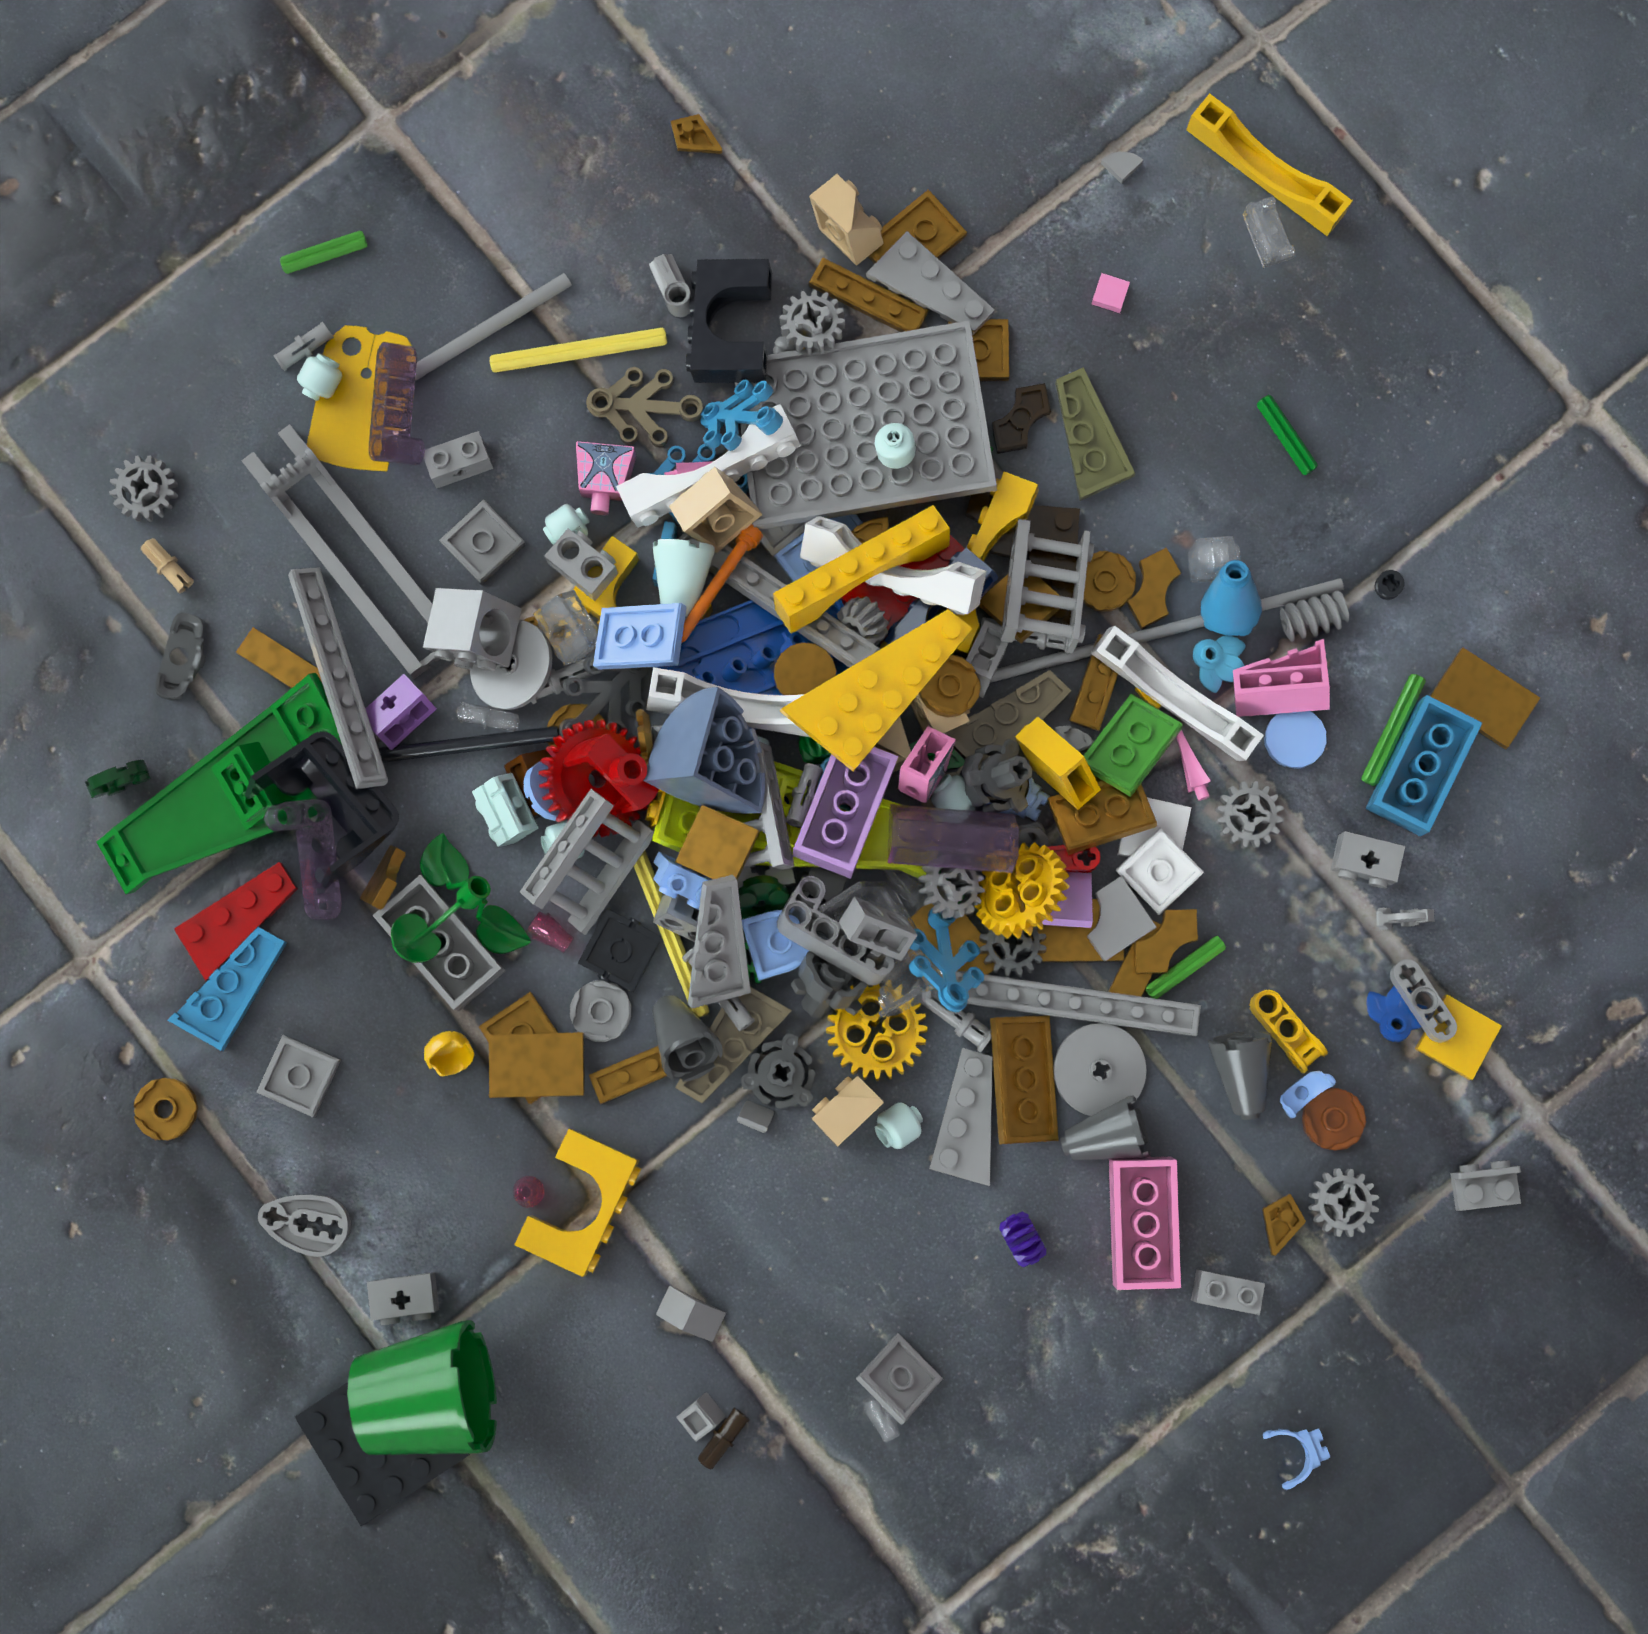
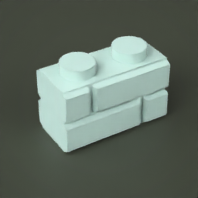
(504, 810)

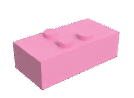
(1144, 1223)

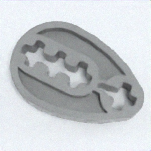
(307, 1242)

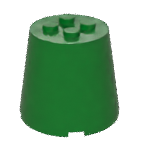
(425, 1395)

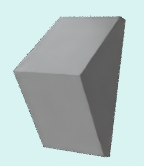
(690, 1314)

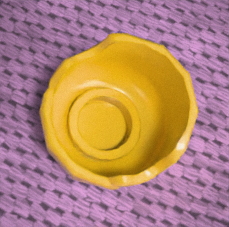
(448, 1053)

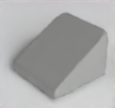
(755, 1116)
(701, 1416)

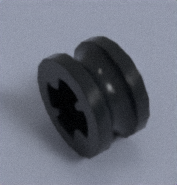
(1382, 590)

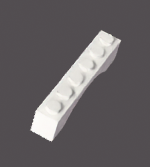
(650, 495)
(951, 586)
(1190, 706)
(761, 711)

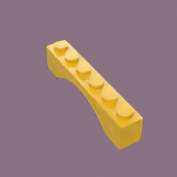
(1227, 136)
(1009, 503)
(818, 590)

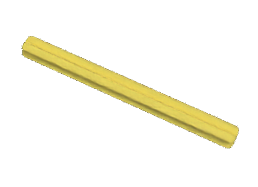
(578, 350)
(671, 940)

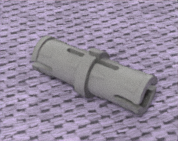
(286, 358)
(810, 778)

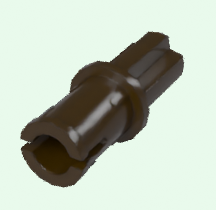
(723, 1438)

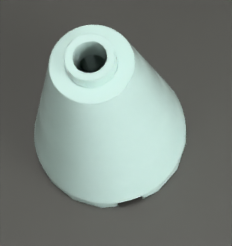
(681, 570)

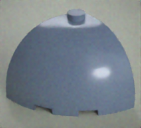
(709, 755)

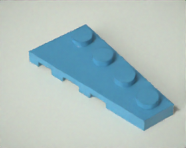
(225, 998)

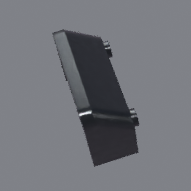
(323, 768)

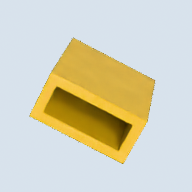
(1058, 763)

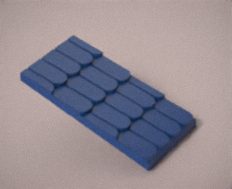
(741, 648)

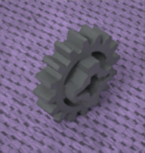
(1024, 947)

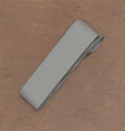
(832, 948)

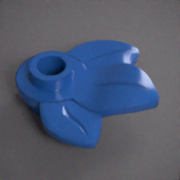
(1390, 1009)

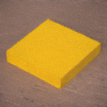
(1468, 1046)

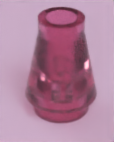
(549, 931)
(536, 1191)

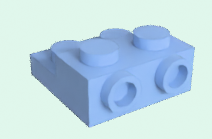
(677, 879)

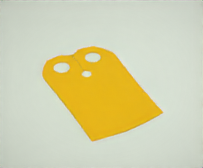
(343, 422)

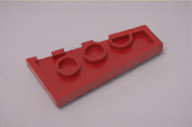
(225, 924)

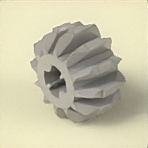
(864, 619)

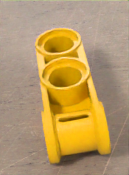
(1299, 1042)

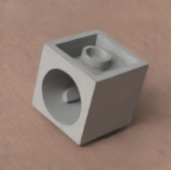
(472, 628)

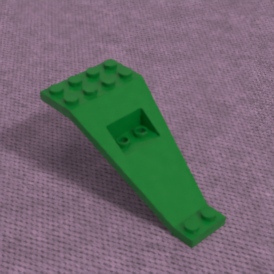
(207, 804)

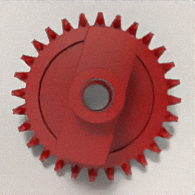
(611, 761)

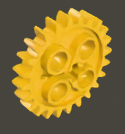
(1023, 897)
(901, 1042)

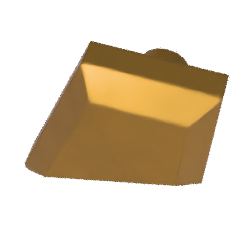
(694, 135)
(1282, 1222)

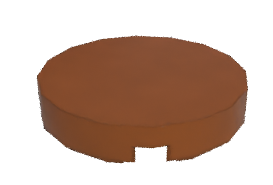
(1334, 1119)

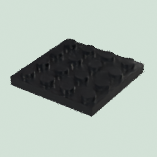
(365, 1481)

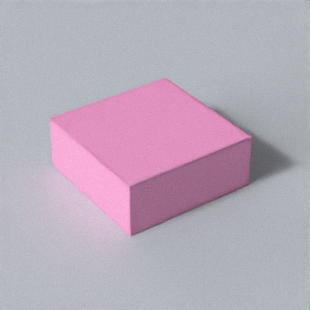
(1110, 293)

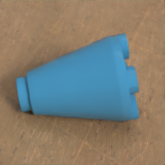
(1232, 601)

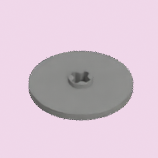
(528, 674)
(1077, 1061)

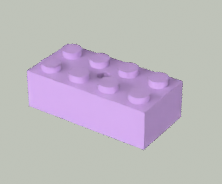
(837, 837)

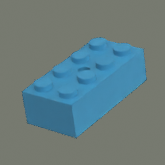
(1438, 740)

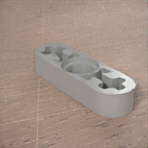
(1437, 1003)

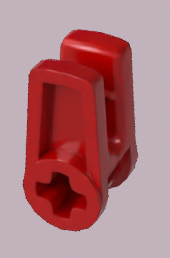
(1072, 862)

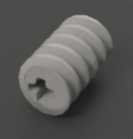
(1313, 615)

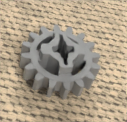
(824, 315)
(139, 476)
(1252, 801)
(944, 893)
(1342, 1214)

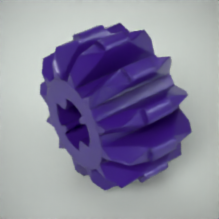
(1022, 1239)

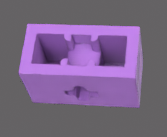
(398, 711)

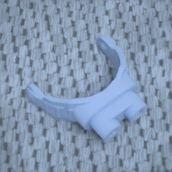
(1034, 799)
(1304, 1091)
(1313, 1451)

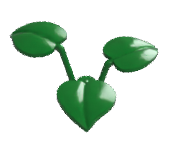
(446, 866)

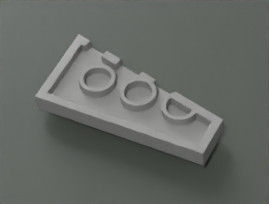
(922, 277)
(719, 948)
(965, 1130)

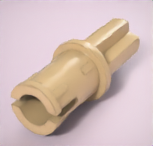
(166, 565)

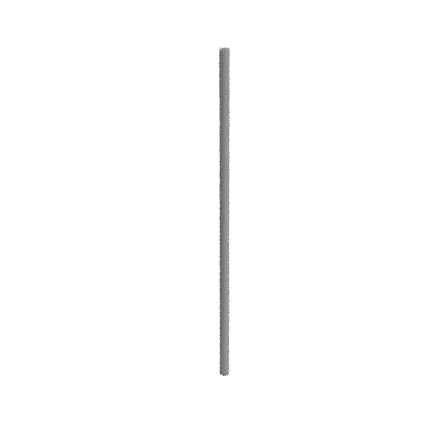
(1162, 631)

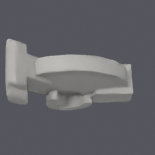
(1407, 918)

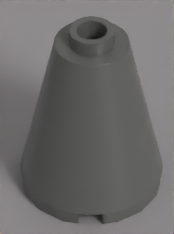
(683, 1040)
(1244, 1070)
(1109, 1134)

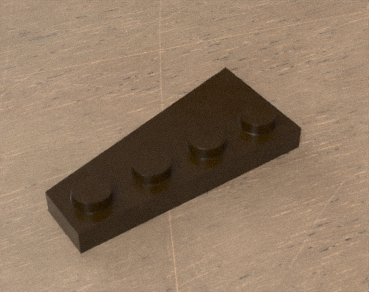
(1058, 525)

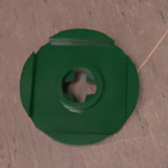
(114, 779)
(758, 889)

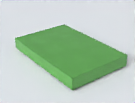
(1131, 744)

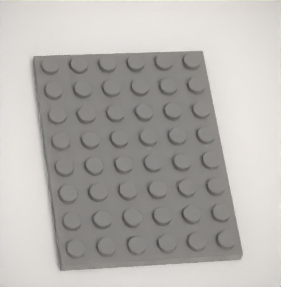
(843, 401)

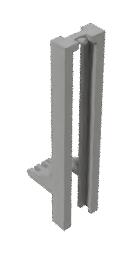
(307, 464)

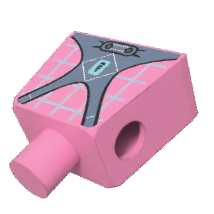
(601, 470)
(918, 773)

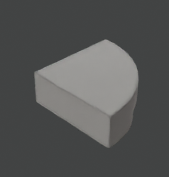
(1121, 164)
(1075, 737)

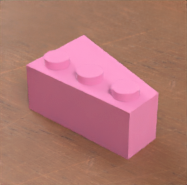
(1284, 684)

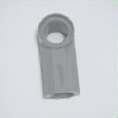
(671, 284)

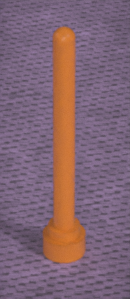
(745, 541)

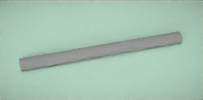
(492, 325)

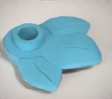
(1223, 661)

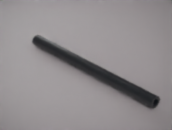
(469, 744)

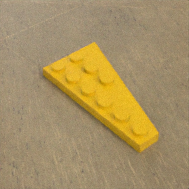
(865, 700)

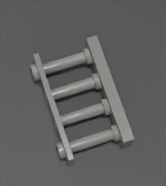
(1019, 595)
(772, 820)
(567, 848)

